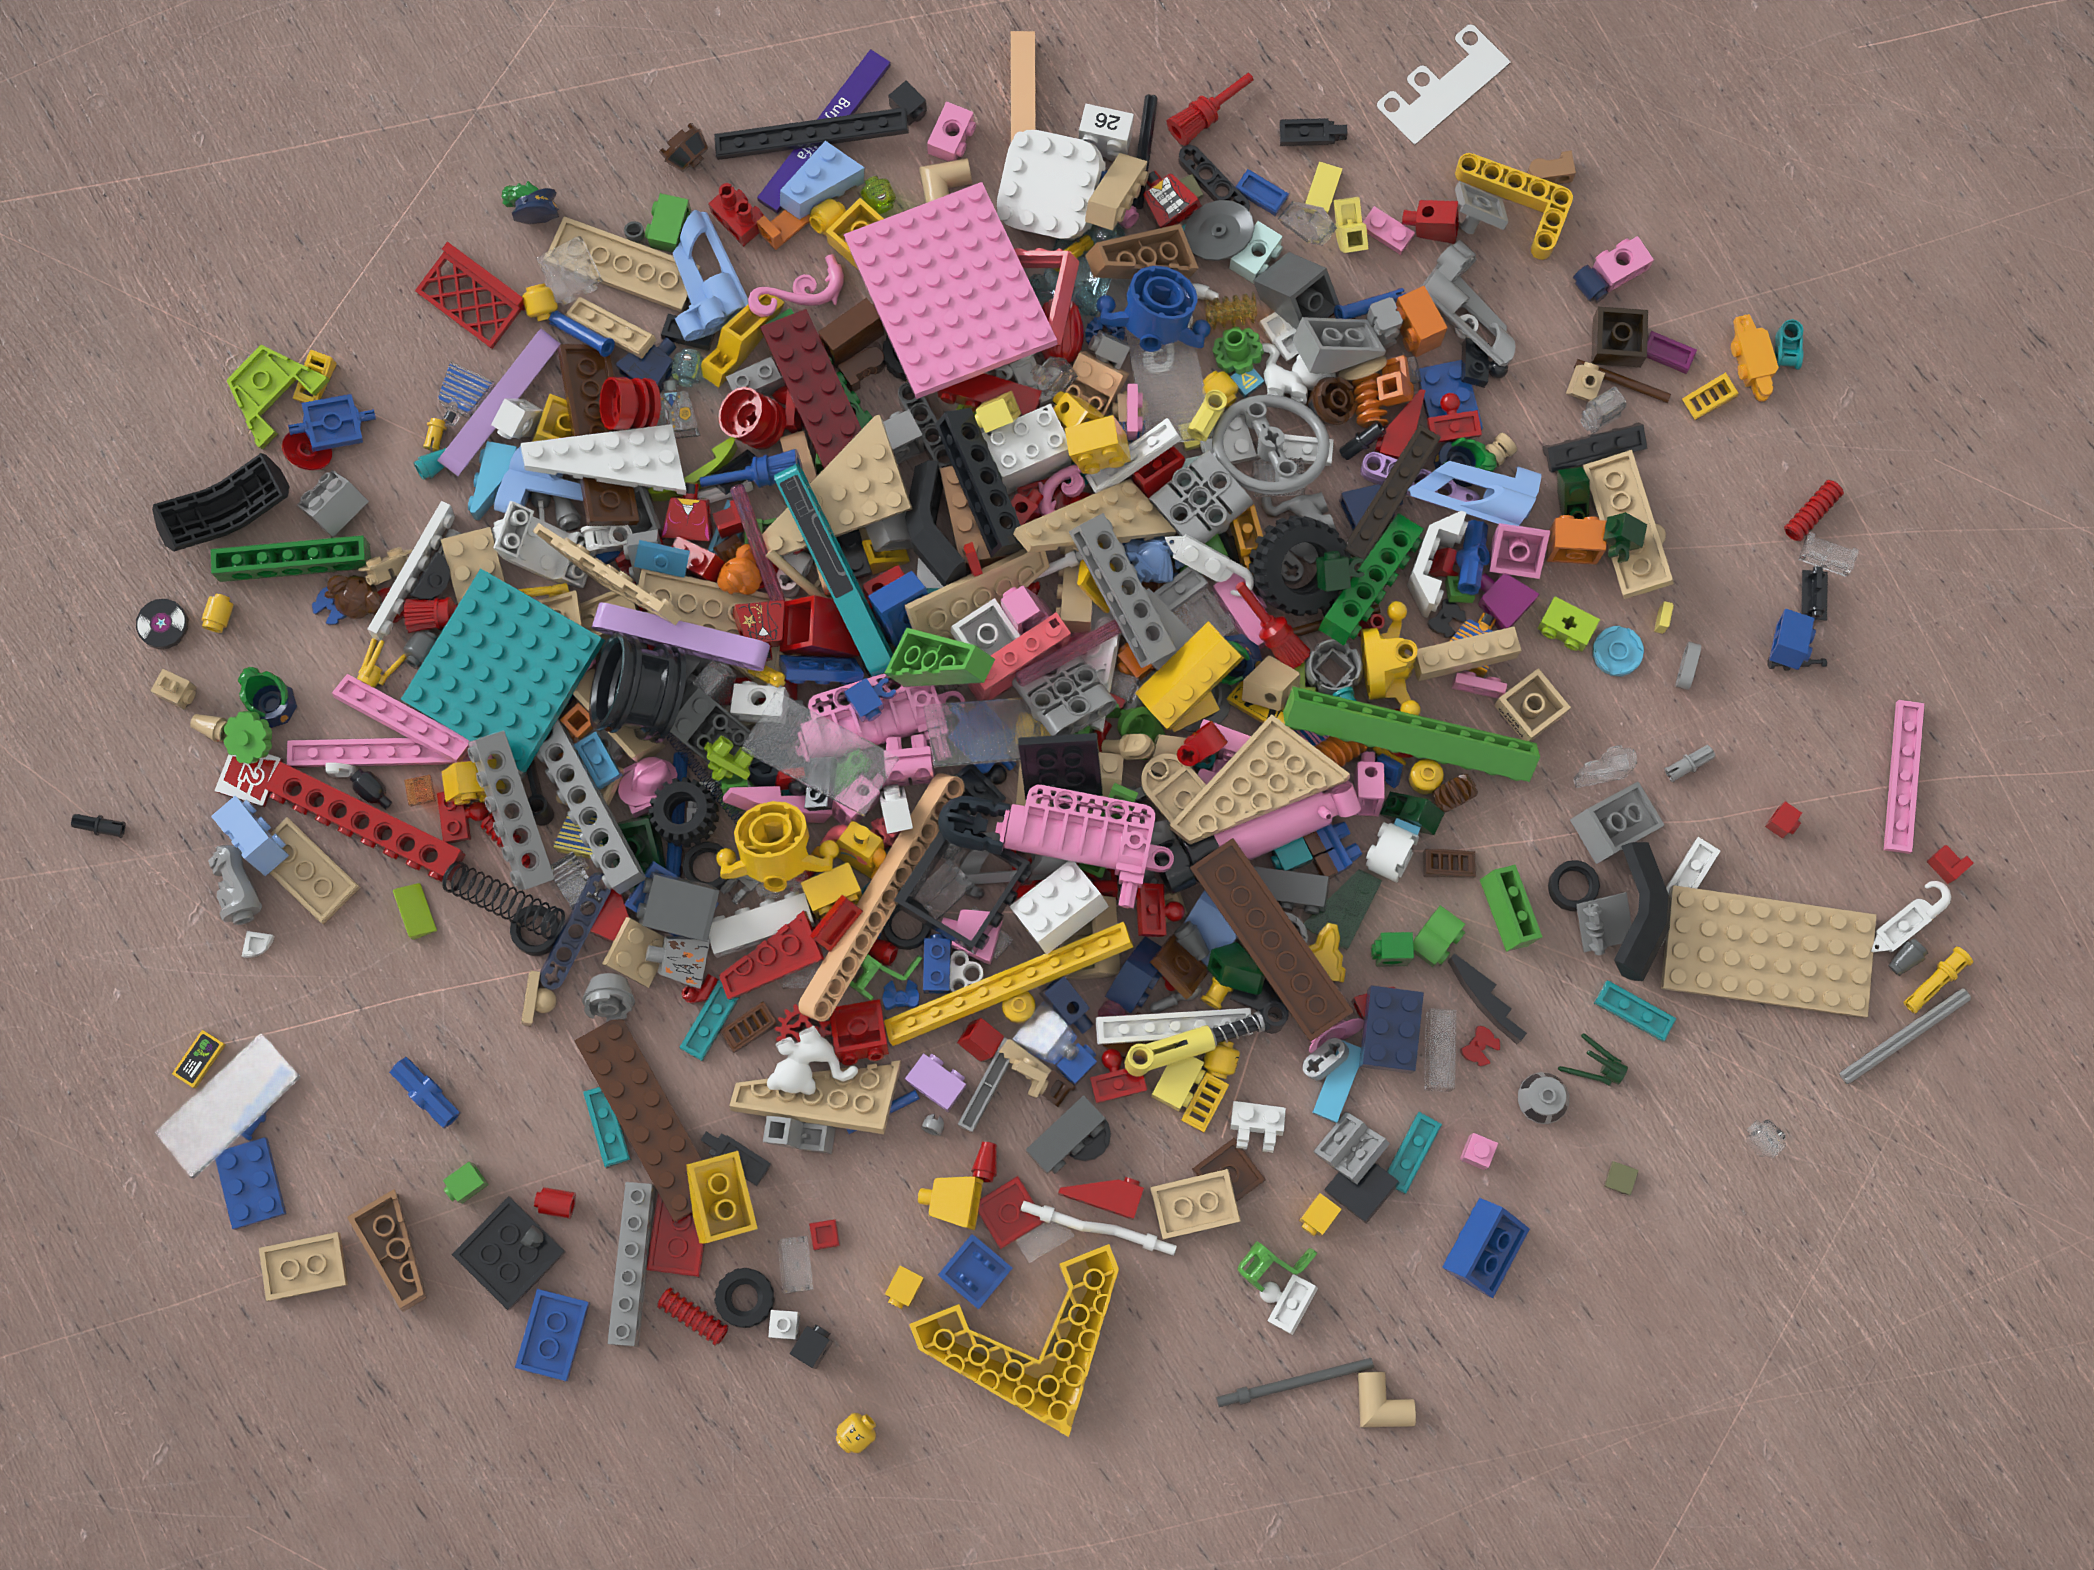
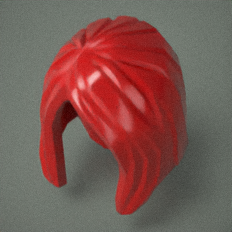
(1072, 337)

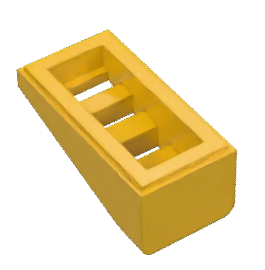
(311, 360)
(1728, 386)
(1210, 1079)

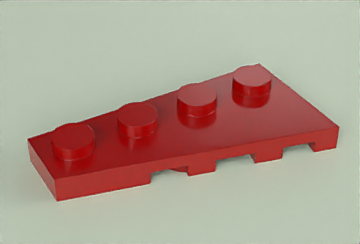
(773, 958)

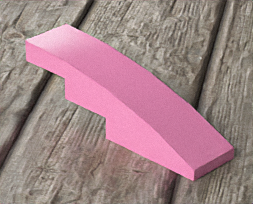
(749, 797)

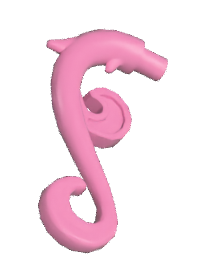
(799, 296)
(1070, 490)

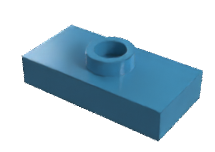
(661, 558)
(598, 760)

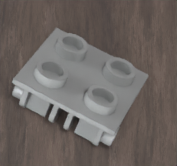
(1604, 922)

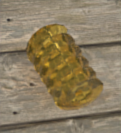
(1230, 310)

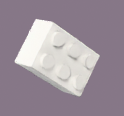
(1059, 906)

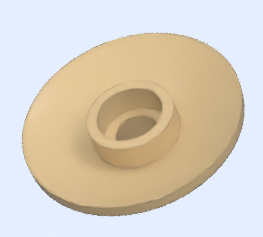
(1363, 369)

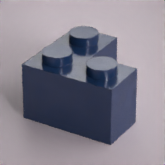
(1136, 977)

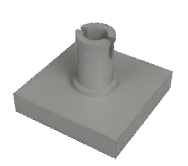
(1479, 207)

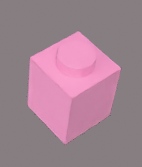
(1478, 1151)

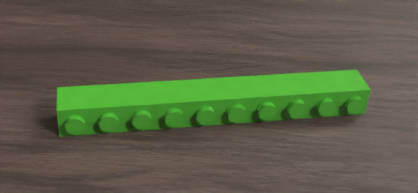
(1410, 734)

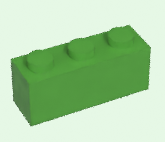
(1510, 908)

